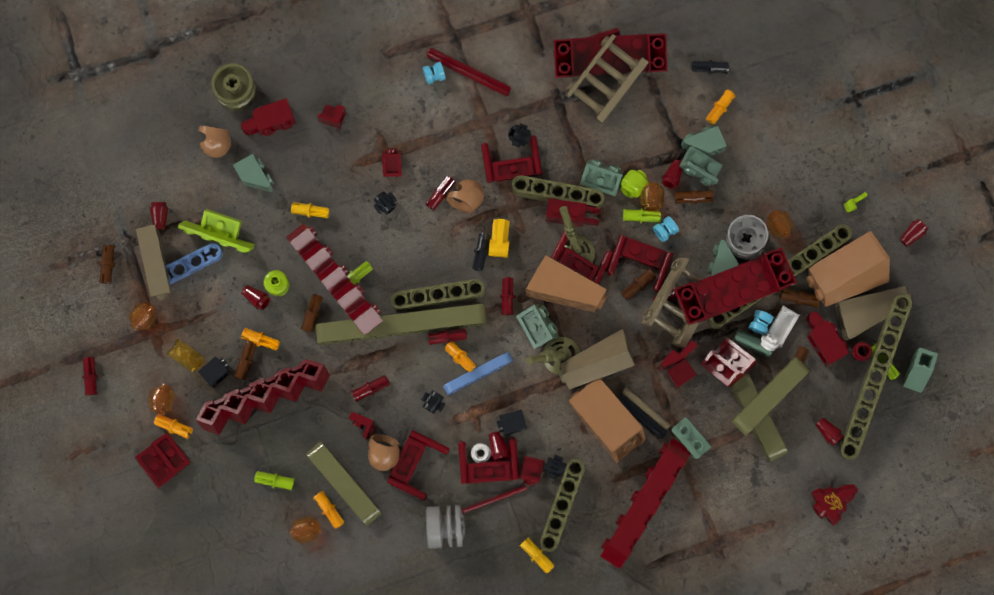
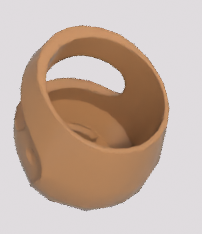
(217, 141)
(470, 193)
(382, 456)

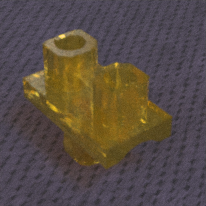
(185, 355)

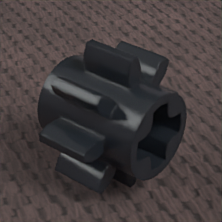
(519, 135)
(385, 203)
(433, 402)
(555, 466)

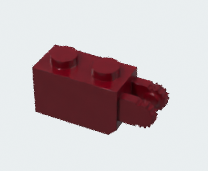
(270, 119)
(576, 212)
(825, 339)

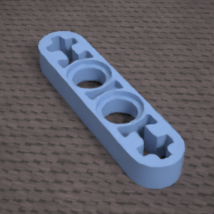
(186, 262)
(478, 373)

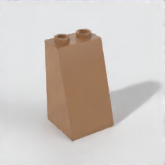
(850, 270)
(565, 287)
(607, 419)

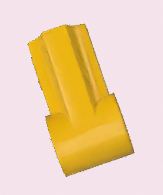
(499, 243)

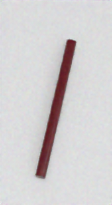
(494, 499)

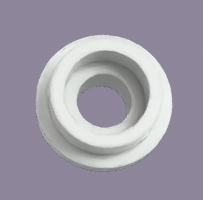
(769, 342)
(476, 448)

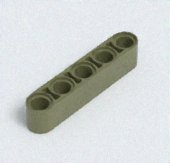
(550, 186)
(428, 293)
(770, 395)
(765, 430)
(343, 483)
(566, 496)

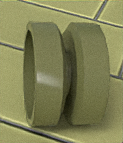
(234, 87)

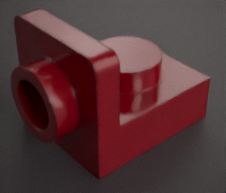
(391, 162)
(360, 421)
(531, 471)

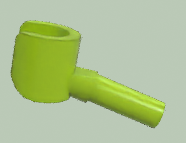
(851, 204)

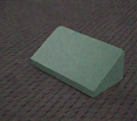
(750, 342)

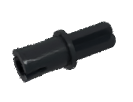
(710, 67)
(481, 252)

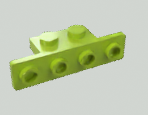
(220, 229)

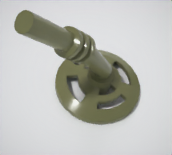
(575, 239)
(550, 354)

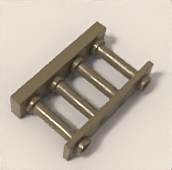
(624, 80)
(685, 332)

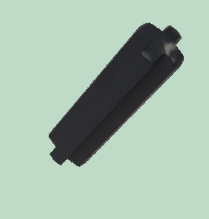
(643, 418)

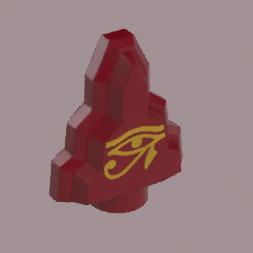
(833, 502)

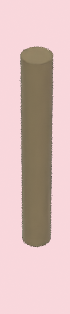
(648, 410)

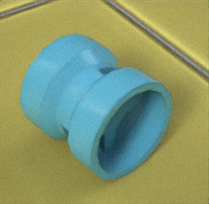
(438, 72)
(665, 229)
(760, 322)

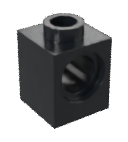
(215, 371)
(511, 423)

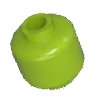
(633, 183)
(279, 288)

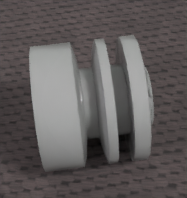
(748, 227)
(444, 526)

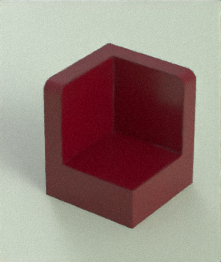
(332, 115)
(681, 373)

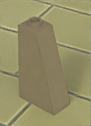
(154, 262)
(864, 312)
(598, 361)

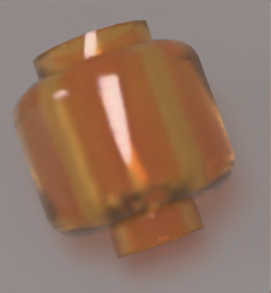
(652, 197)
(779, 223)
(142, 316)
(161, 399)
(305, 529)

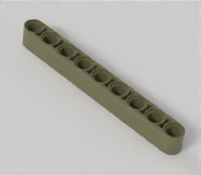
(804, 263)
(404, 324)
(882, 369)

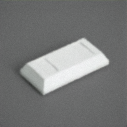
(783, 324)

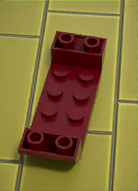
(575, 54)
(735, 287)

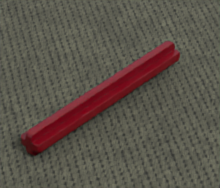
(469, 72)

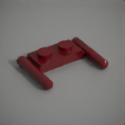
(512, 168)
(642, 254)
(579, 264)
(408, 461)
(489, 471)

